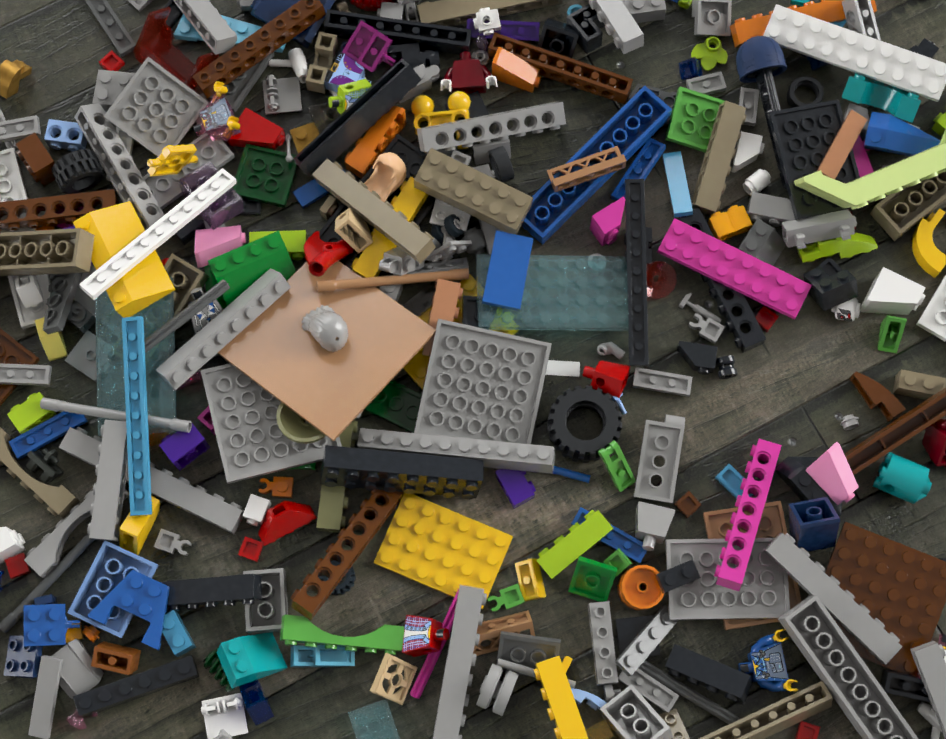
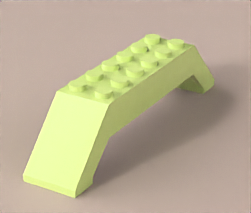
(875, 185)

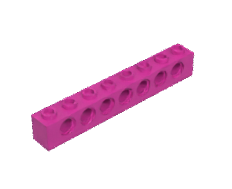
(733, 577)

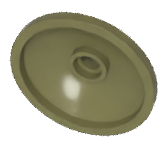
(295, 428)

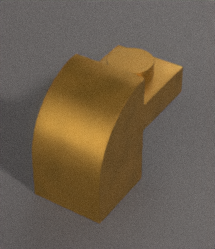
(10, 76)

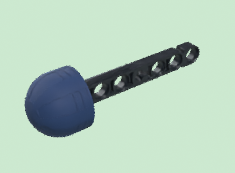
(760, 61)

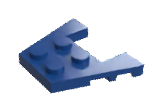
(140, 597)

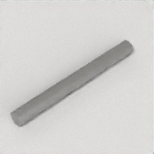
(523, 669)

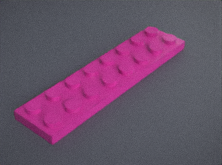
(734, 268)

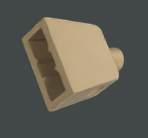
(351, 225)

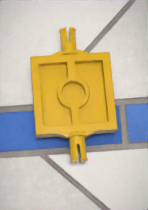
(172, 160)

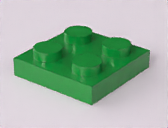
(592, 579)

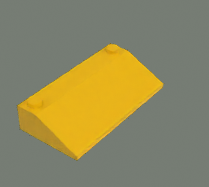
(113, 231)

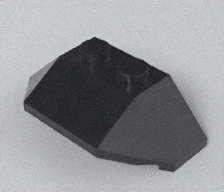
(801, 483)

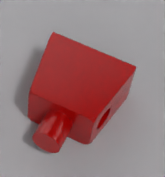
(608, 377)

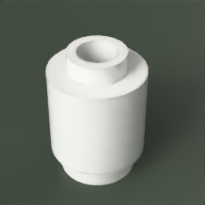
(757, 181)

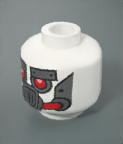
(847, 311)

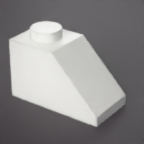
(747, 150)
(28, 290)

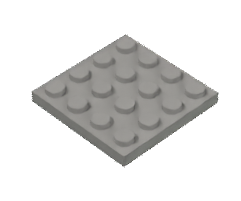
(155, 108)

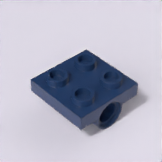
(22, 660)

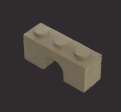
(325, 53)

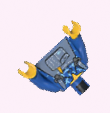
(768, 664)

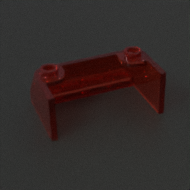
(156, 44)

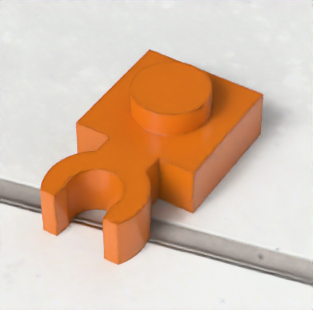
(280, 487)

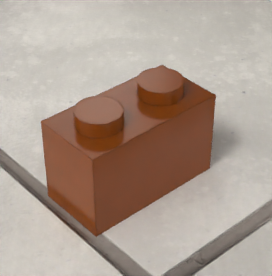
(116, 658)

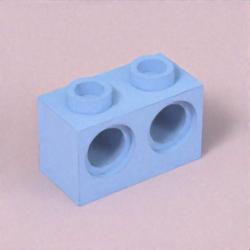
(68, 131)

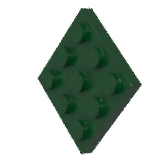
(265, 175)

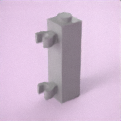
(819, 228)

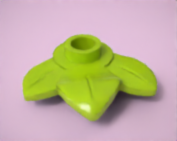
(708, 55)

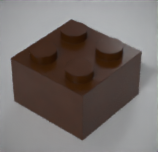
(36, 159)

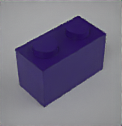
(515, 486)

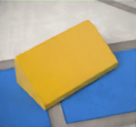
(530, 579)

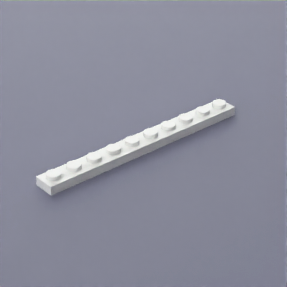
(157, 234)

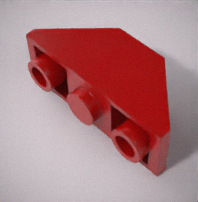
(284, 519)

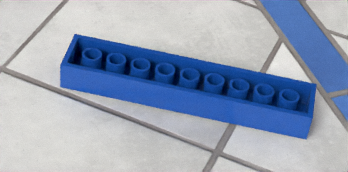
(626, 129)

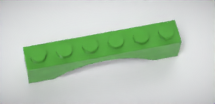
(299, 629)

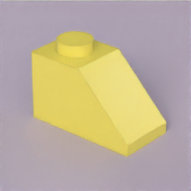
(52, 343)

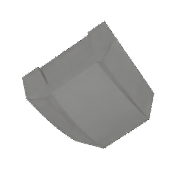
(77, 673)

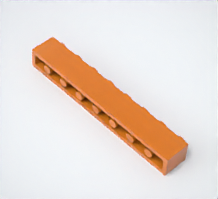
(825, 10)

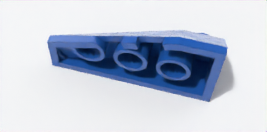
(895, 136)

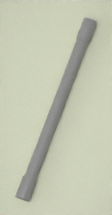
(58, 405)

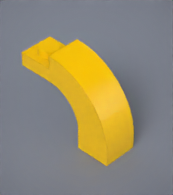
(923, 247)

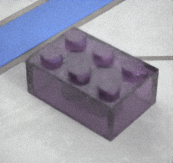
(223, 208)

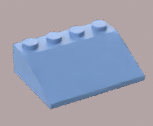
(105, 573)

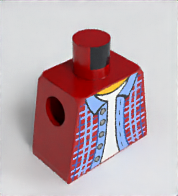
(423, 635)

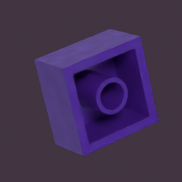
(184, 447)

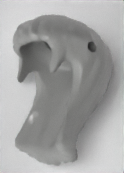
(325, 327)

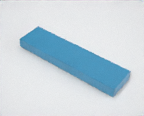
(677, 184)

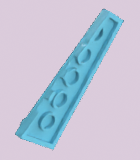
(187, 32)

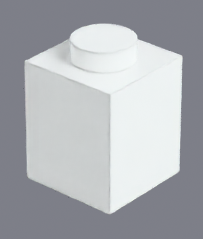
(256, 510)

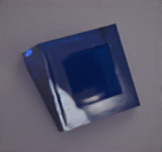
(690, 69)

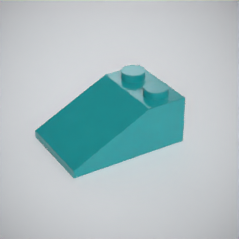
(250, 658)

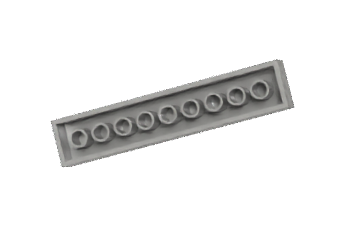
(844, 672)

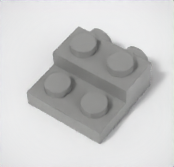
(712, 17)

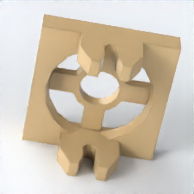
(409, 673)

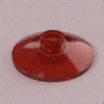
(666, 281)

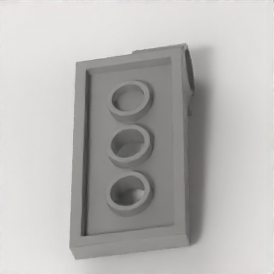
(660, 440)

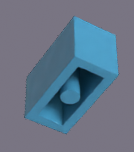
(177, 634)

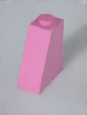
(216, 242)
(834, 474)

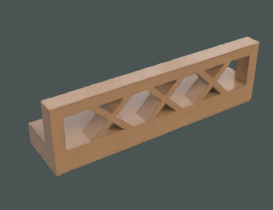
(587, 173)
(492, 629)

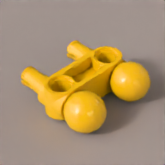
(423, 108)

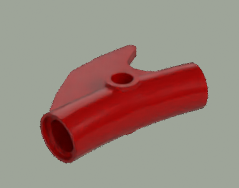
(323, 254)

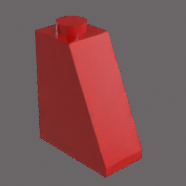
(257, 132)

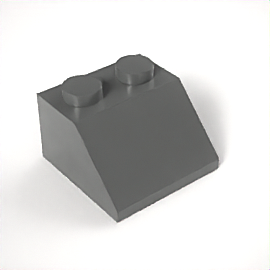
(763, 243)

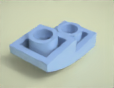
(593, 701)

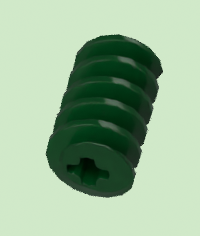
(213, 662)

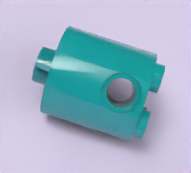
(903, 478)

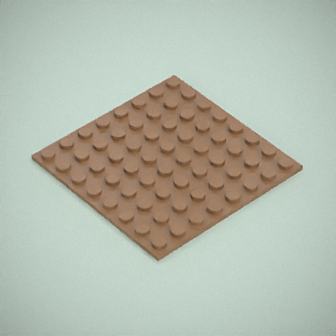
(322, 384)

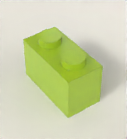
(29, 413)

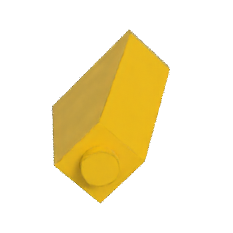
(136, 529)

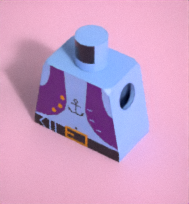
(344, 71)

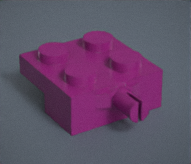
(368, 47)

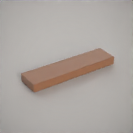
(842, 144)

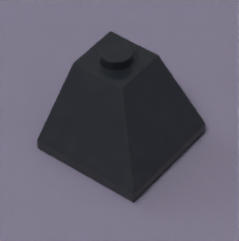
(558, 38)

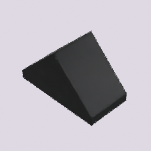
(187, 233)

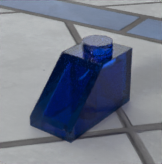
(256, 702)

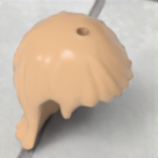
(387, 176)

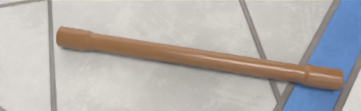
(332, 285)

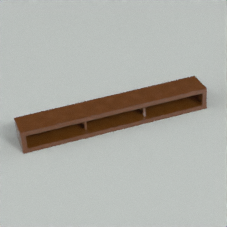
(897, 432)

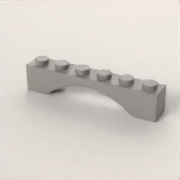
(48, 553)

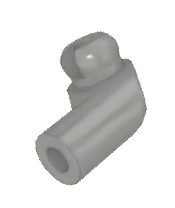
(610, 348)

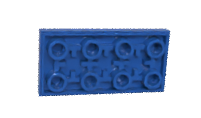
(507, 270)

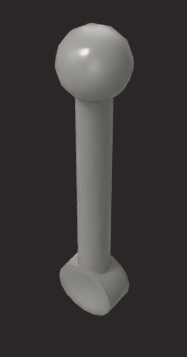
(289, 158)

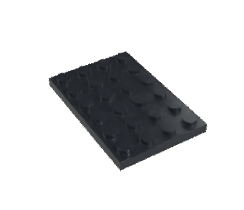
(802, 141)

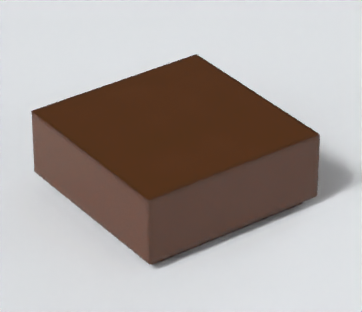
(687, 504)

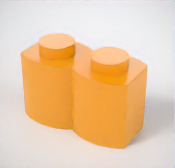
(729, 223)

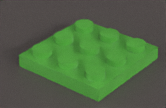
(692, 119)

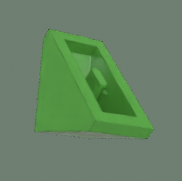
(891, 333)

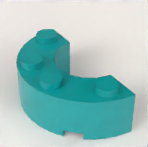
(883, 96)

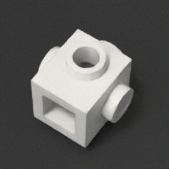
(490, 15)

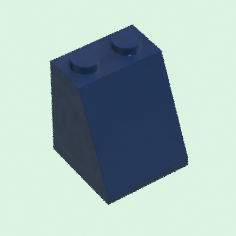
(813, 524)

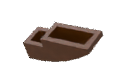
(877, 395)

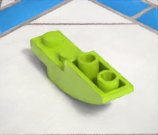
(857, 244)

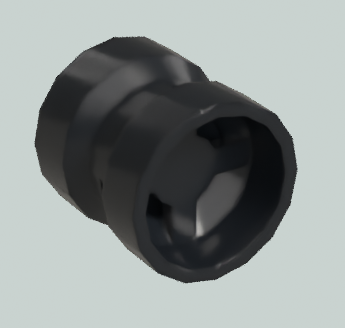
(726, 367)

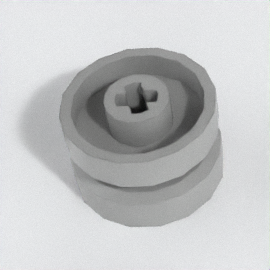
(496, 689)

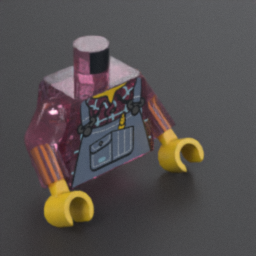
(218, 117)

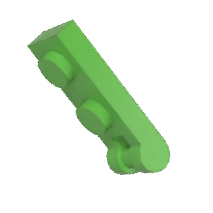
(617, 466)

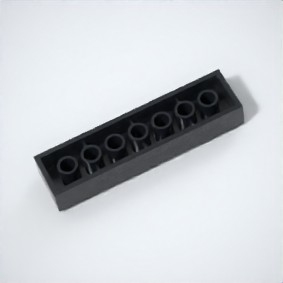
(401, 472)

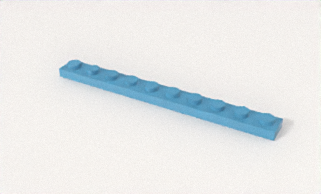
(136, 416)

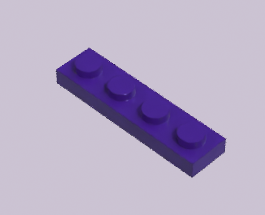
(514, 29)

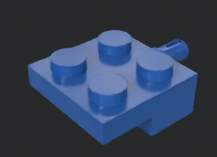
(46, 625)

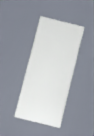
(563, 368)

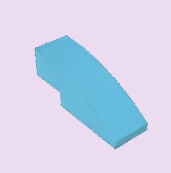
(321, 657)

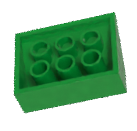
(249, 262)

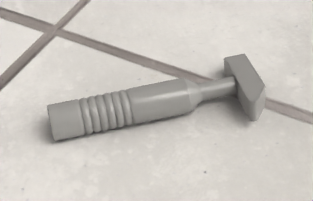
(698, 309)

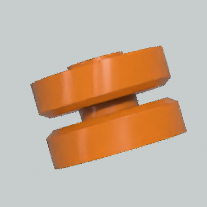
(629, 588)

